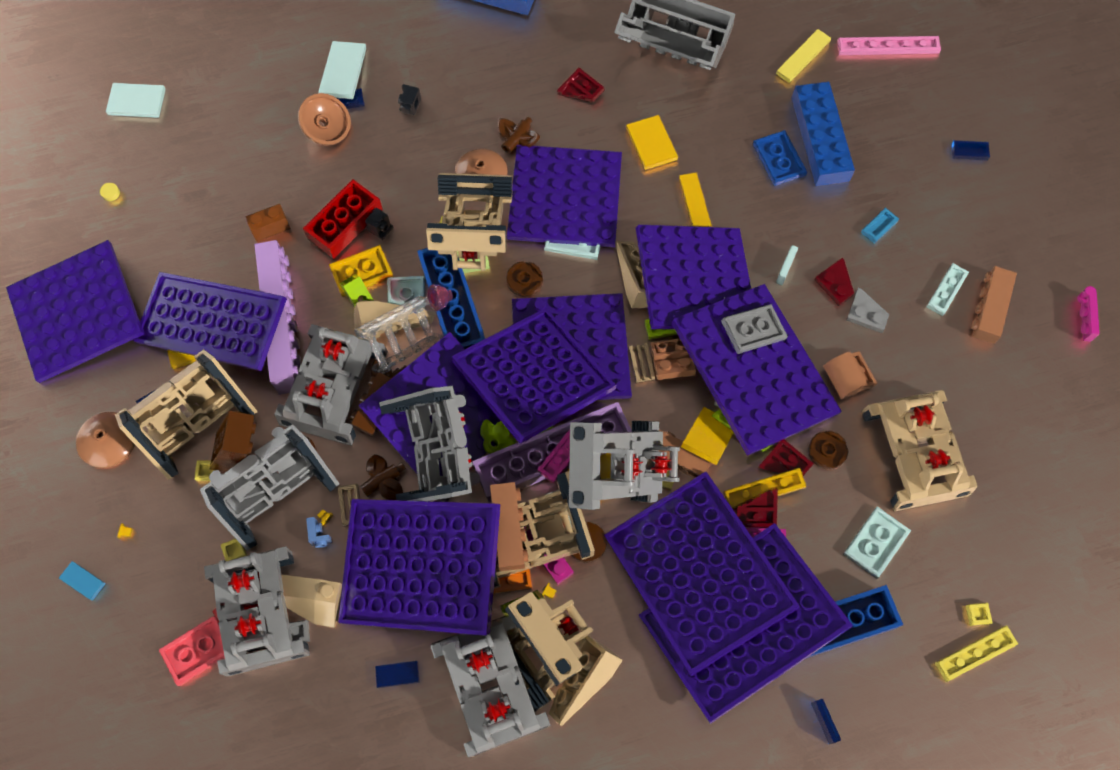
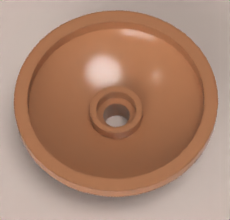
(329, 111)
(492, 163)
(103, 451)

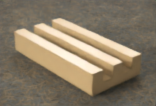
(638, 348)
(345, 522)

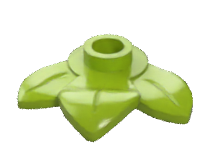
(498, 434)

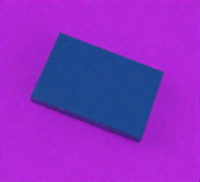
(779, 158)

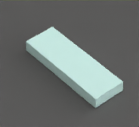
(947, 289)

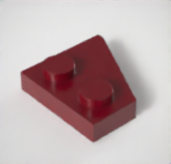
(581, 87)
(836, 282)
(785, 458)
(759, 510)

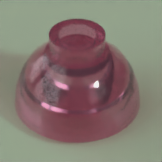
(438, 297)

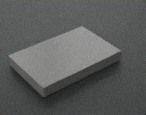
(754, 328)

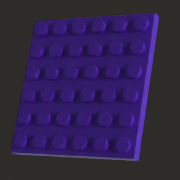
(565, 196)
(689, 269)
(74, 311)
(596, 325)
(426, 372)
(533, 374)

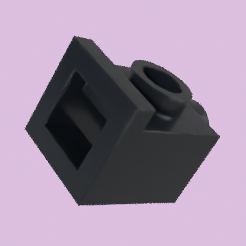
(409, 99)
(378, 223)

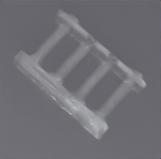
(385, 323)

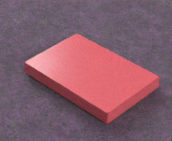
(194, 651)

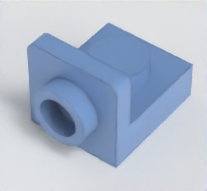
(314, 531)

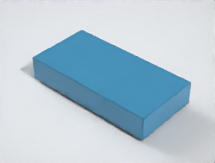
(880, 225)
(82, 580)

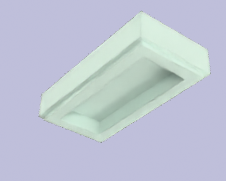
(787, 264)

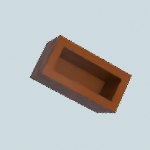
(267, 222)

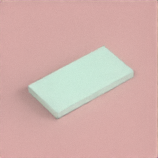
(342, 69)

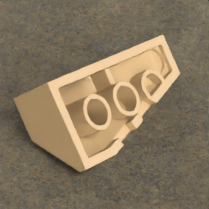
(632, 273)
(368, 310)
(313, 599)
(598, 668)

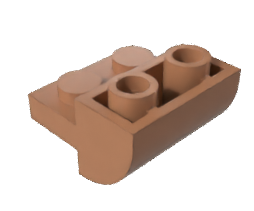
(671, 360)
(849, 374)

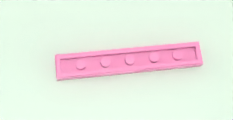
(889, 45)

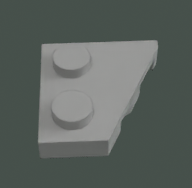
(867, 312)

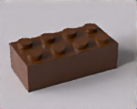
(232, 441)

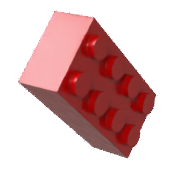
(342, 218)

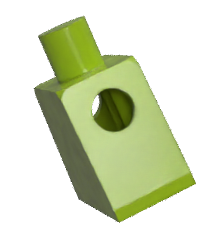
(353, 288)

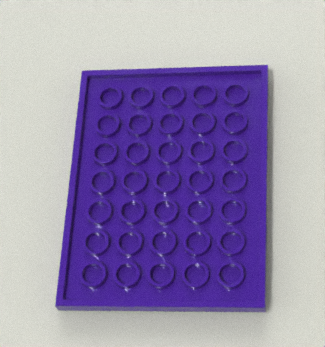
(760, 391)
(420, 565)
(701, 573)
(772, 651)

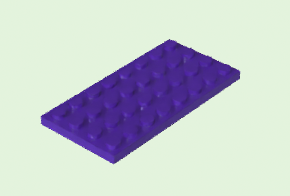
(220, 318)

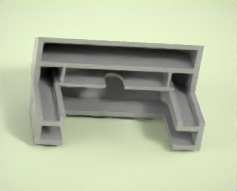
(680, 30)

